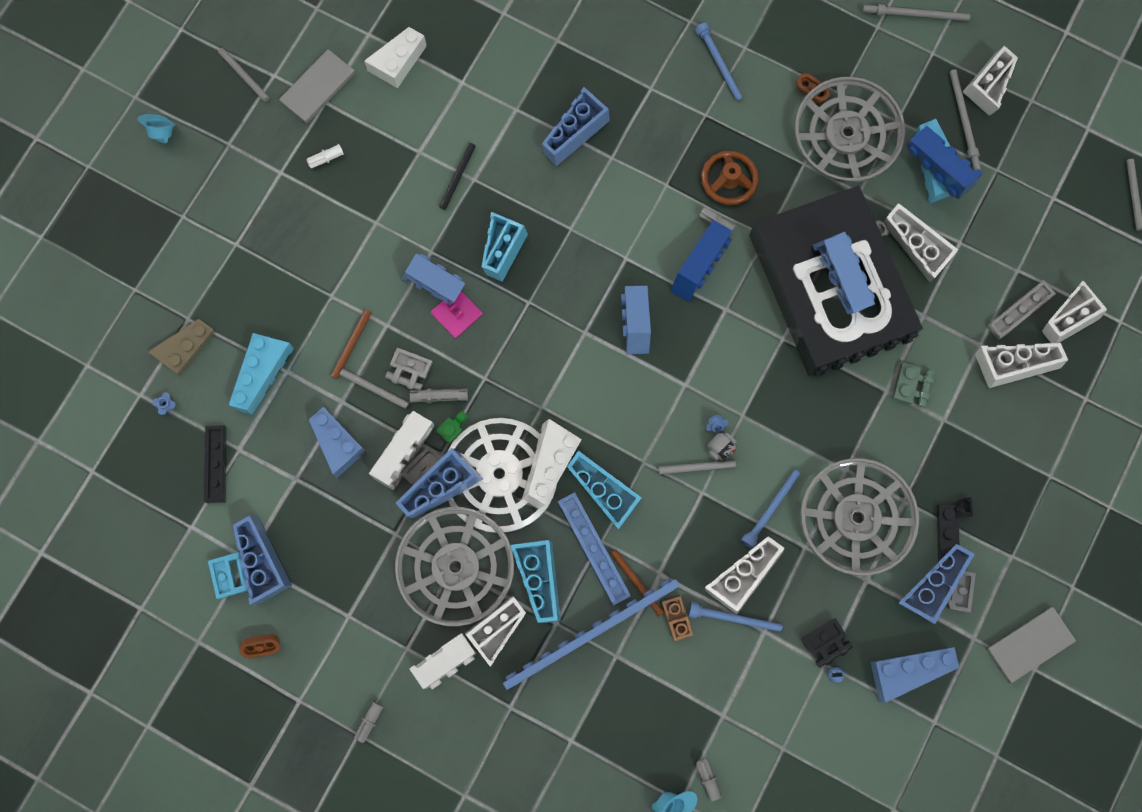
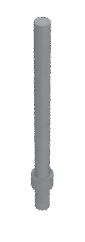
(881, 9)
(973, 152)

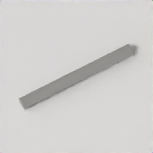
(243, 74)
(1134, 193)
(375, 389)
(697, 467)

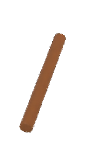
(351, 343)
(635, 580)

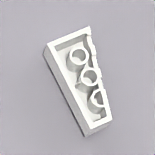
(920, 242)
(1013, 363)
(401, 450)
(551, 458)
(742, 579)

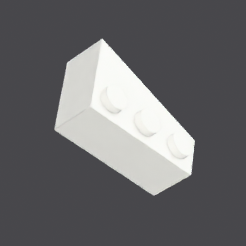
(397, 57)
(991, 81)
(1075, 314)
(494, 630)
(443, 662)

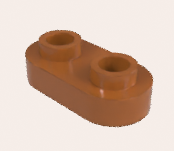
(812, 82)
(259, 646)

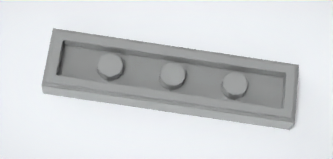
(1021, 310)

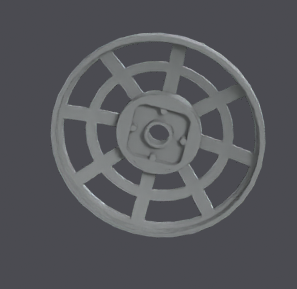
(853, 121)
(870, 513)
(445, 557)

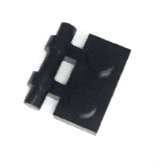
(822, 638)

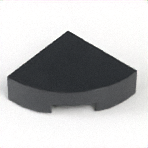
(964, 508)

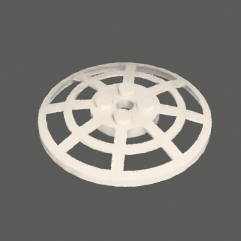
(509, 483)

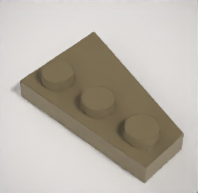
(183, 346)

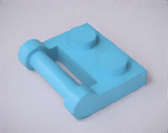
(223, 576)

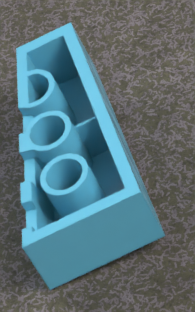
(607, 491)

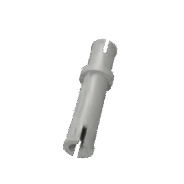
(438, 395)

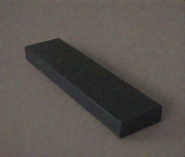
(215, 464)

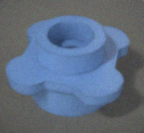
(162, 409)
(716, 424)

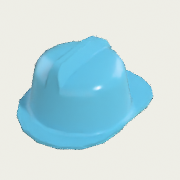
(157, 126)
(676, 803)

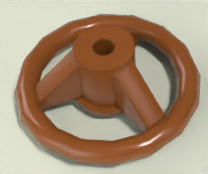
(730, 177)

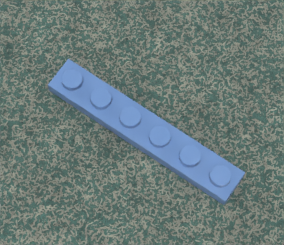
(594, 549)

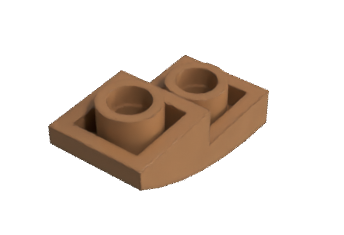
(677, 618)

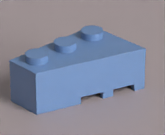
(433, 279)
(636, 319)
(335, 442)

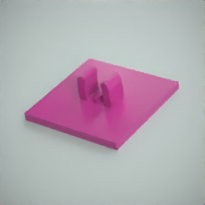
(458, 316)

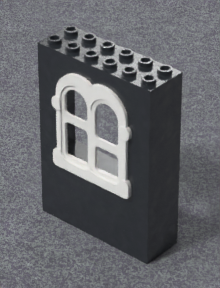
(789, 258)

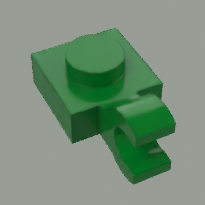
(451, 428)

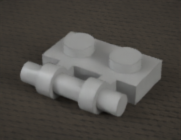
(409, 363)

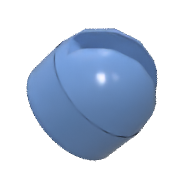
(838, 679)

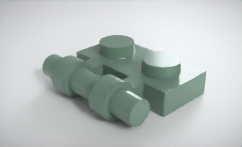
(907, 383)

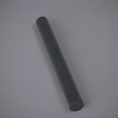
(457, 176)

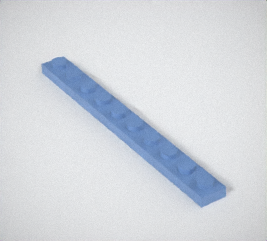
(583, 637)

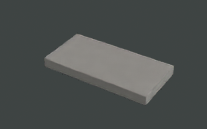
(317, 86)
(1031, 644)

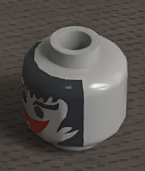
(722, 446)

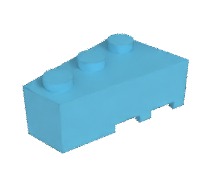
(502, 246)

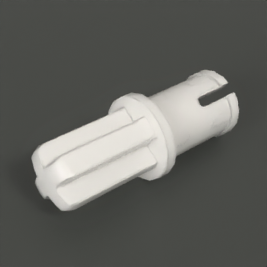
(325, 156)

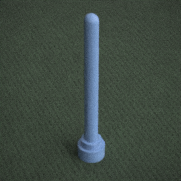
(703, 31)
(750, 539)
(696, 610)

